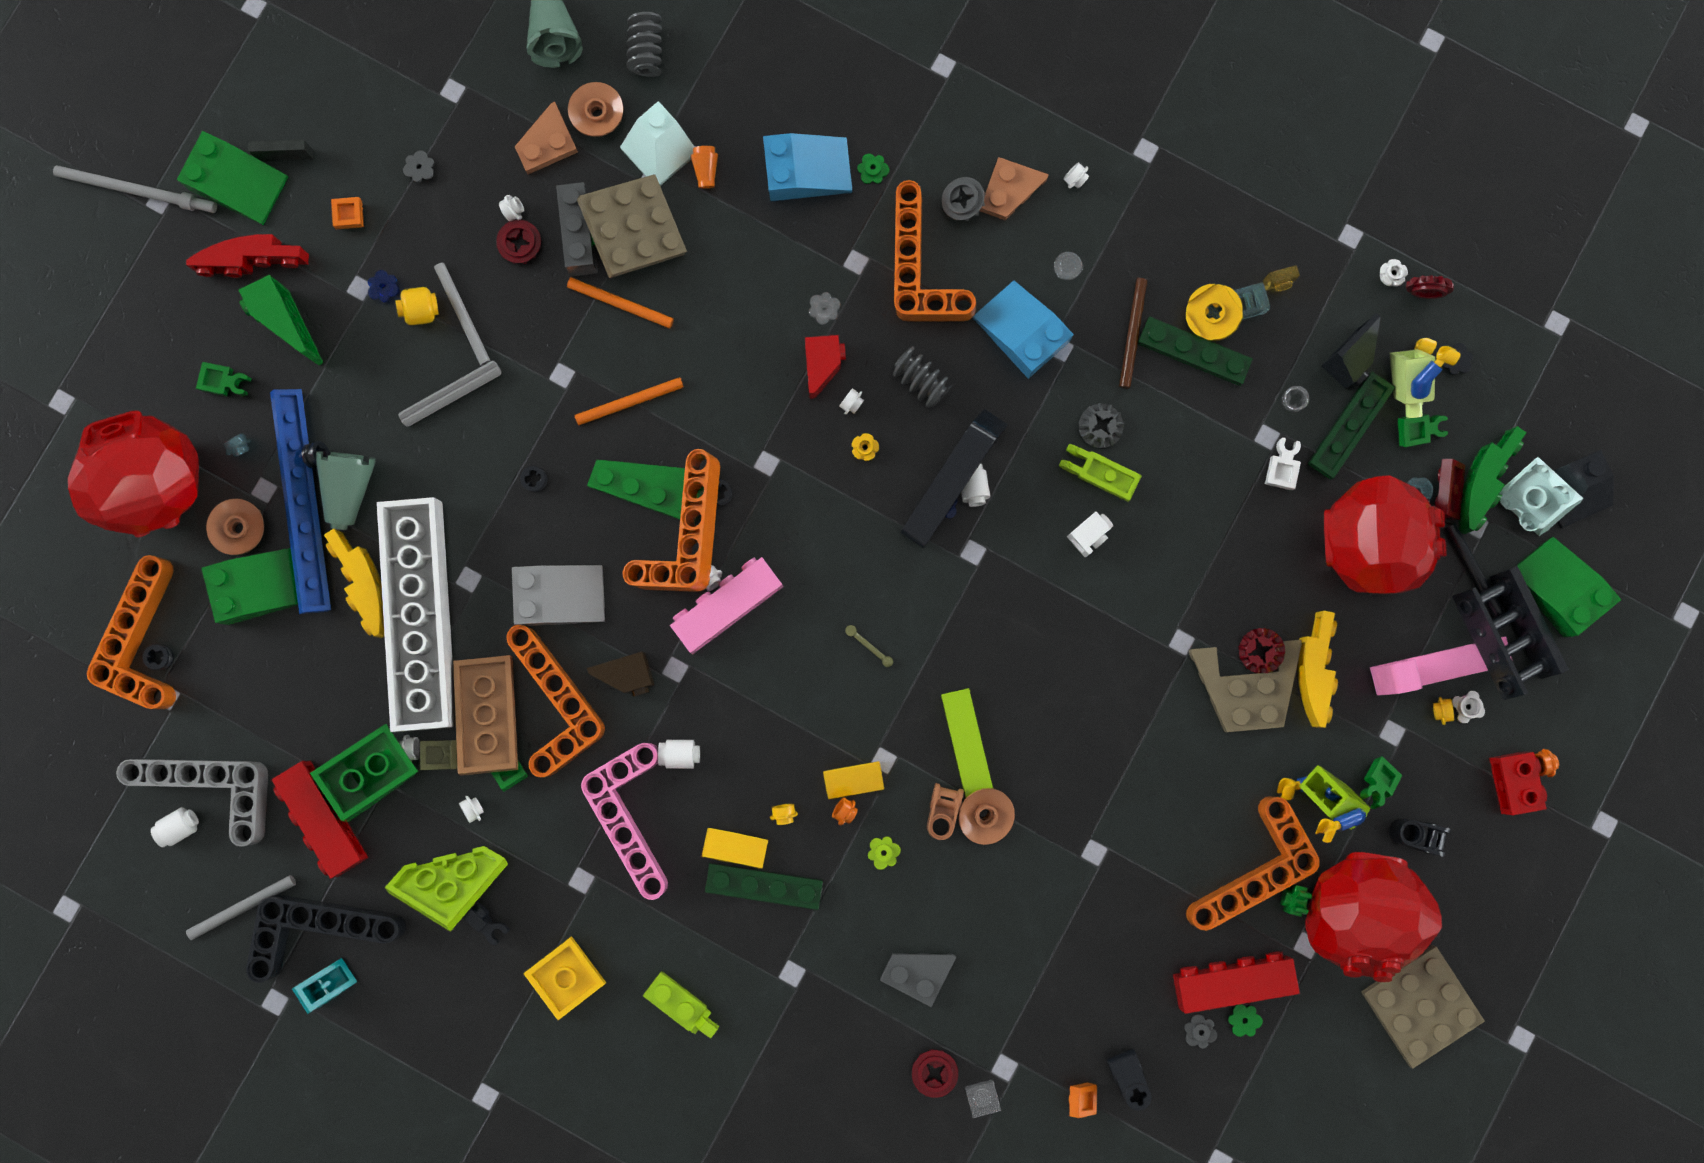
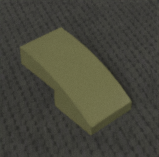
(438, 755)

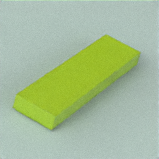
(966, 741)

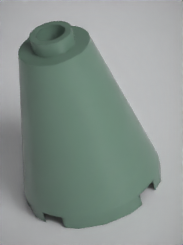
(552, 34)
(342, 486)

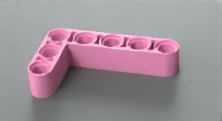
(1427, 669)
(623, 817)

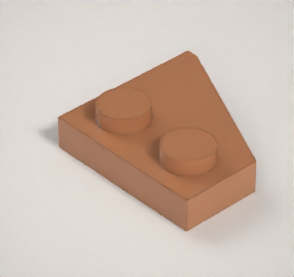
(1010, 187)

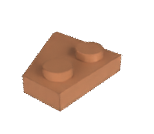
(545, 141)

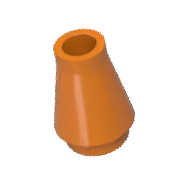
(705, 164)

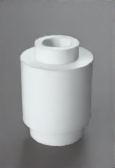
(976, 489)
(678, 754)
(174, 827)

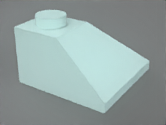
(658, 144)

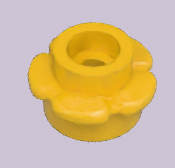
(869, 453)
(1443, 710)
(783, 814)

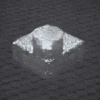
(982, 1098)

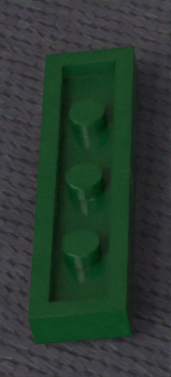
(1194, 351)
(1351, 425)
(764, 886)

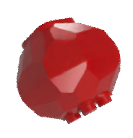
(133, 474)
(1383, 536)
(1371, 916)

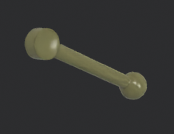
(851, 631)

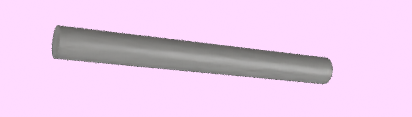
(462, 314)
(240, 907)

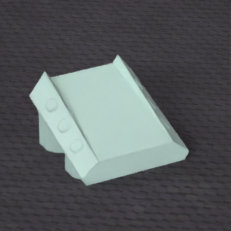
(1539, 497)

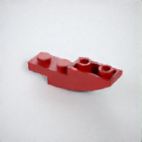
(239, 255)

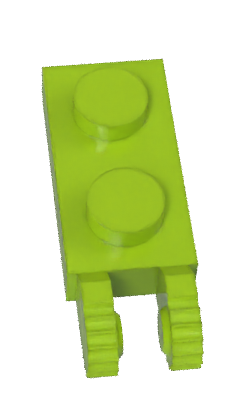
(1102, 473)

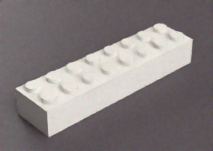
(416, 614)

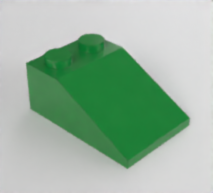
(232, 178)
(275, 308)
(250, 586)
(1566, 588)
(364, 773)

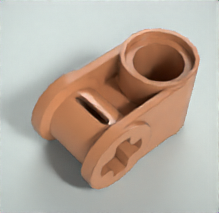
(944, 809)

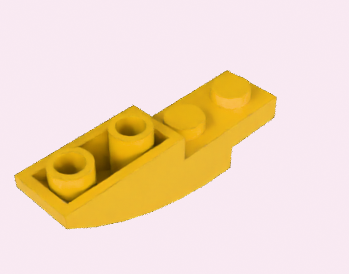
(366, 589)
(1314, 680)

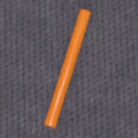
(620, 302)
(629, 401)

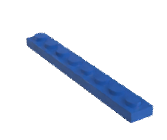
(300, 502)

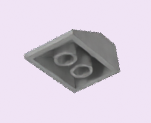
(558, 595)

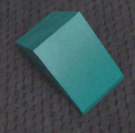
(324, 986)

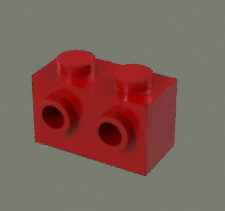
(1518, 783)

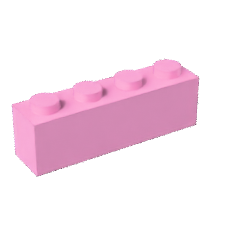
(726, 605)

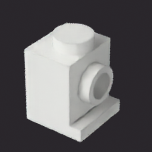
(1090, 533)

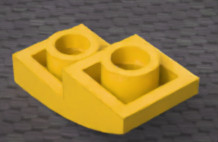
(734, 848)

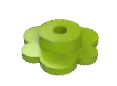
(878, 845)

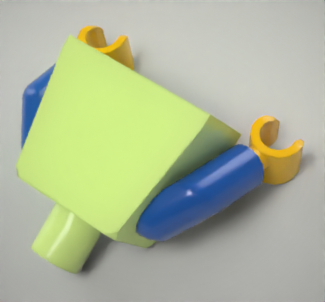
(1416, 372)

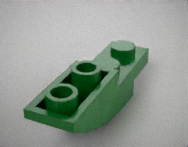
(1482, 483)

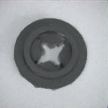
(953, 194)
(1100, 438)

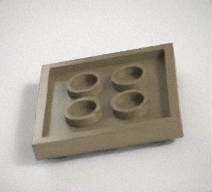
(631, 225)
(1423, 1007)

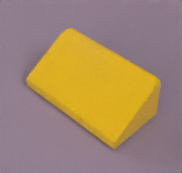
(853, 780)

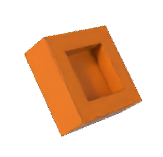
(347, 213)
(1083, 1100)

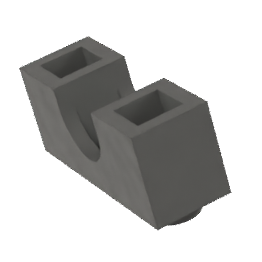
(576, 238)

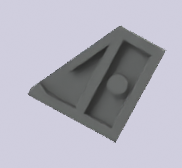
(918, 974)

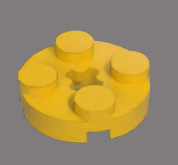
(1213, 328)

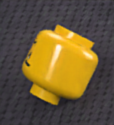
(417, 306)

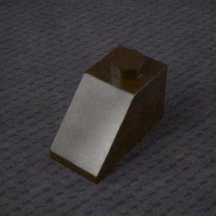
(626, 674)

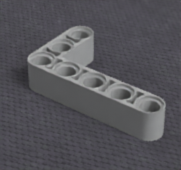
(207, 777)

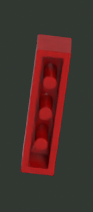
(323, 829)
(1235, 983)

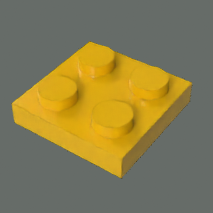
(564, 978)

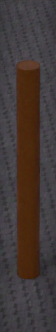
(1133, 333)

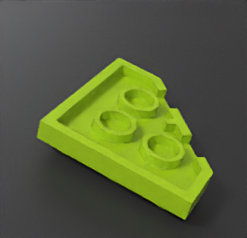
(447, 885)

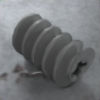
(643, 44)
(921, 378)

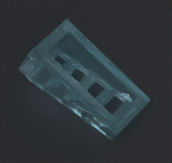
(1246, 292)

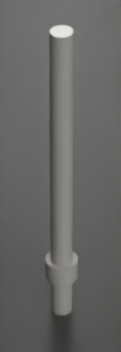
(184, 200)

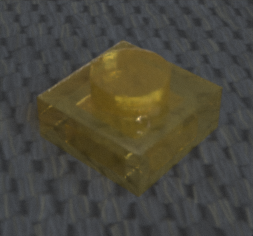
(1281, 279)

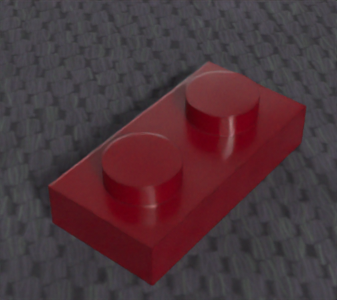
(1450, 488)

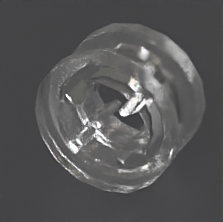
(1286, 397)

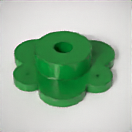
(872, 175)
(1252, 1021)

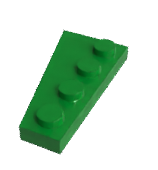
(642, 484)

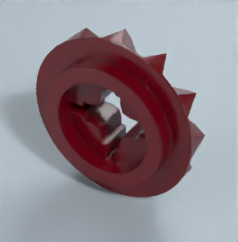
(512, 231)
(1430, 286)
(1274, 656)
(934, 1087)

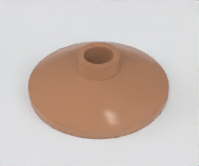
(595, 97)
(222, 526)
(996, 822)

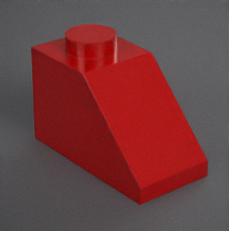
(823, 361)

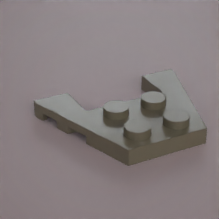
(1248, 699)

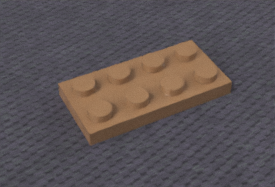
(485, 715)

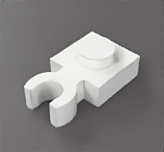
(1283, 469)

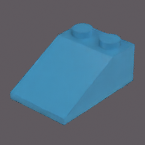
(806, 166)
(1023, 328)

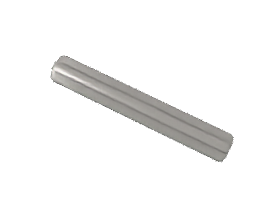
(449, 393)

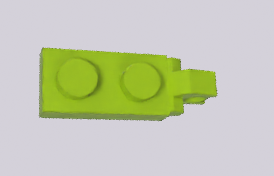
(680, 1005)

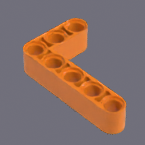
(912, 264)
(688, 533)
(131, 638)
(559, 700)
(1263, 874)

